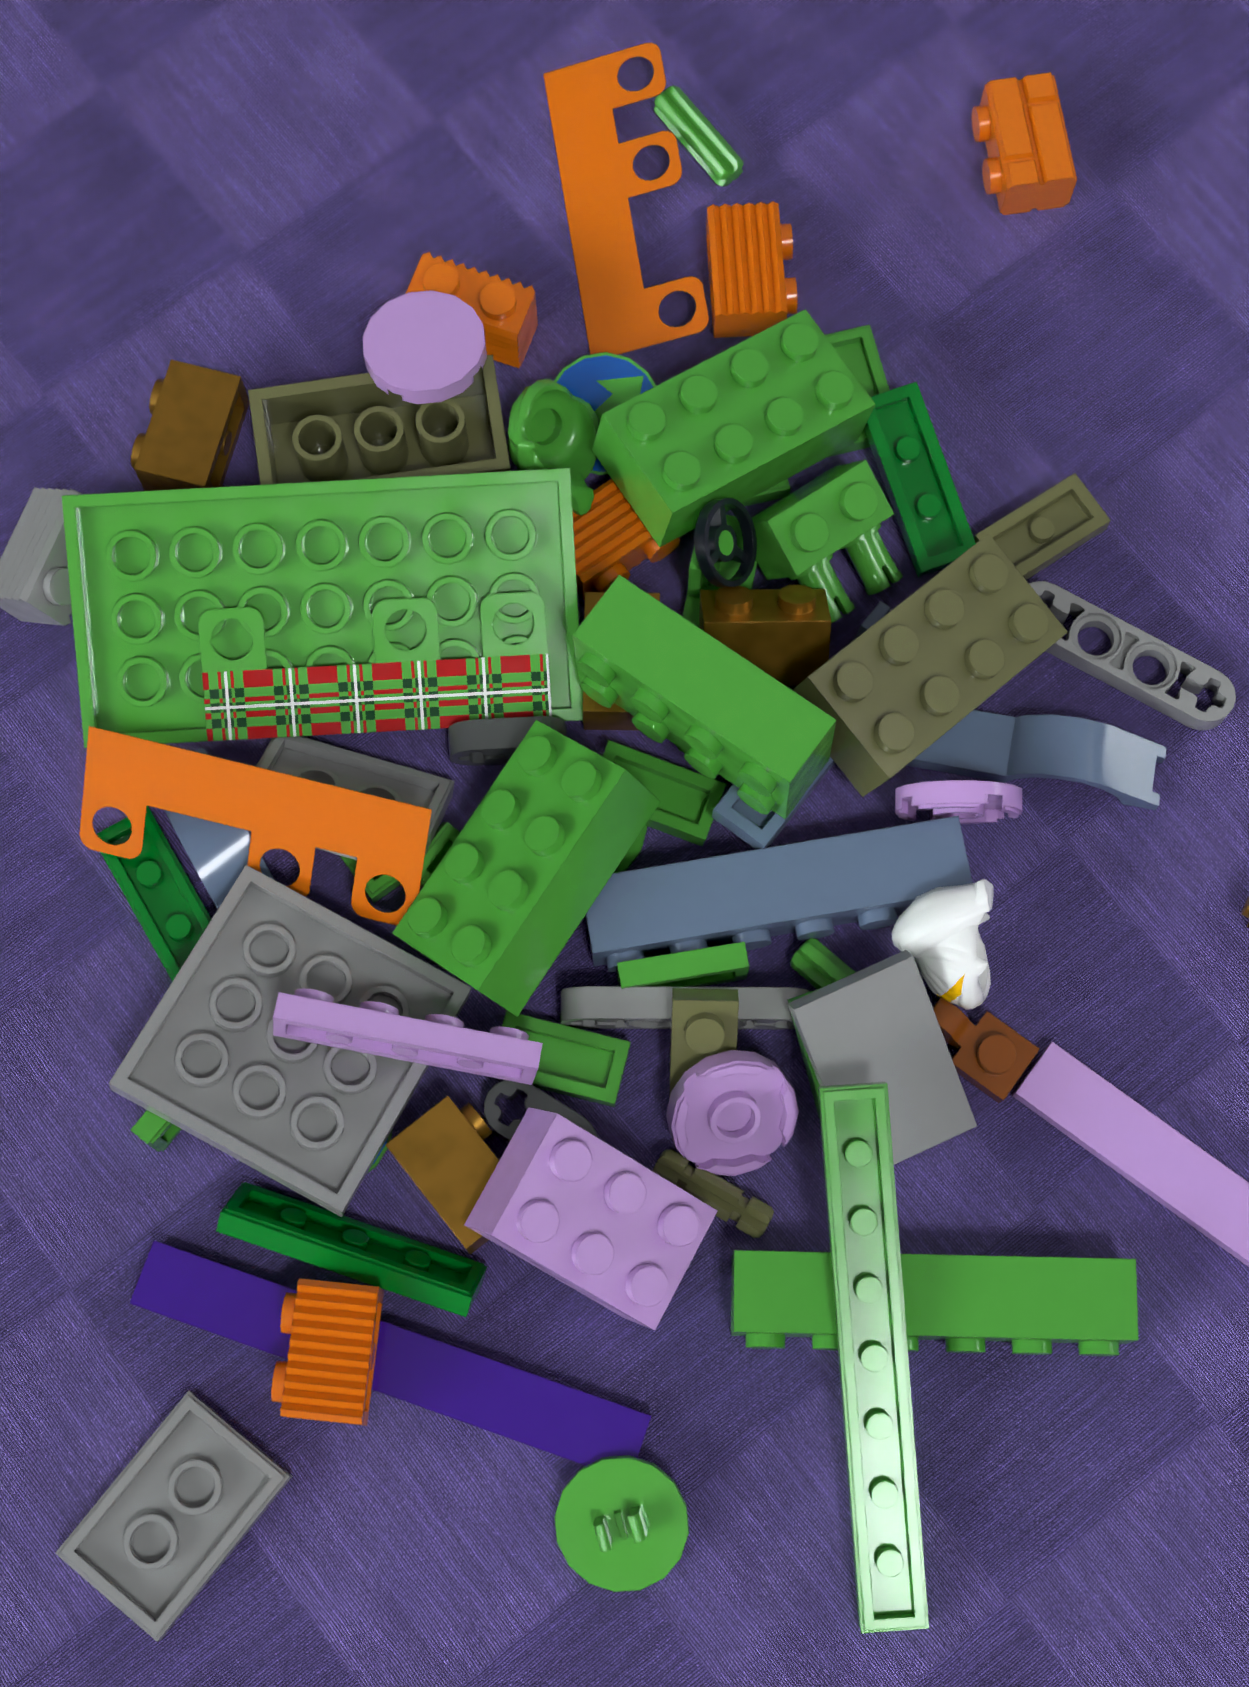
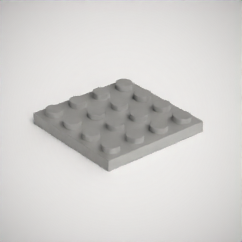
(272, 1101)

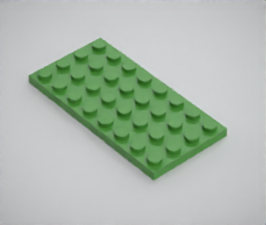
(314, 570)

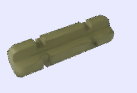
(751, 1215)

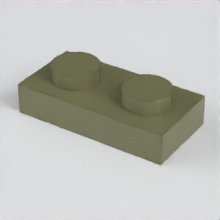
(1048, 526)
(701, 1026)

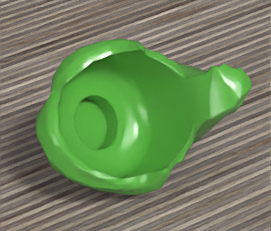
(554, 431)

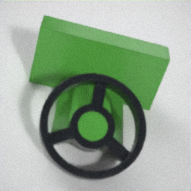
(720, 552)

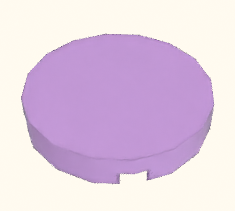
(424, 346)
(969, 799)
(732, 1112)

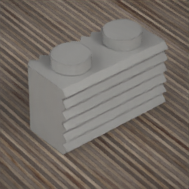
(36, 564)

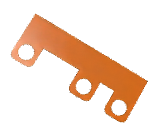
(596, 189)
(273, 805)

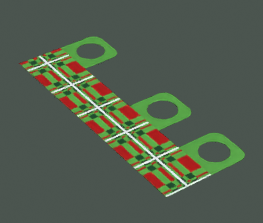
(392, 694)

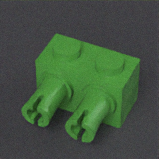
(818, 519)

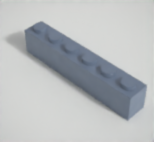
(774, 892)

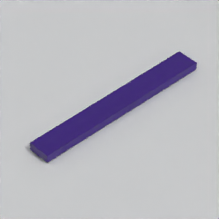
(405, 1365)

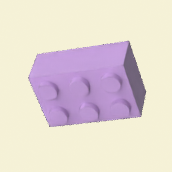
(591, 1217)

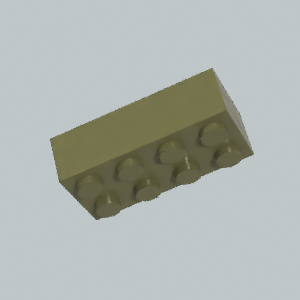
(360, 432)
(930, 663)

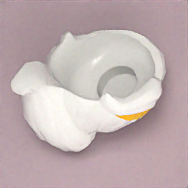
(946, 941)

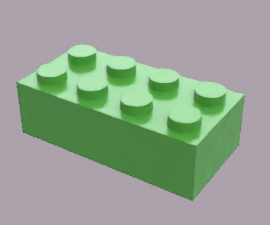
(732, 425)
(702, 698)
(527, 866)

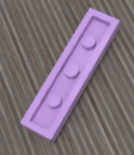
(381, 1031)

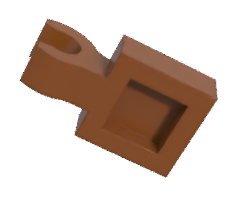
(986, 1053)

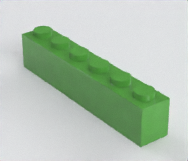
(947, 1300)

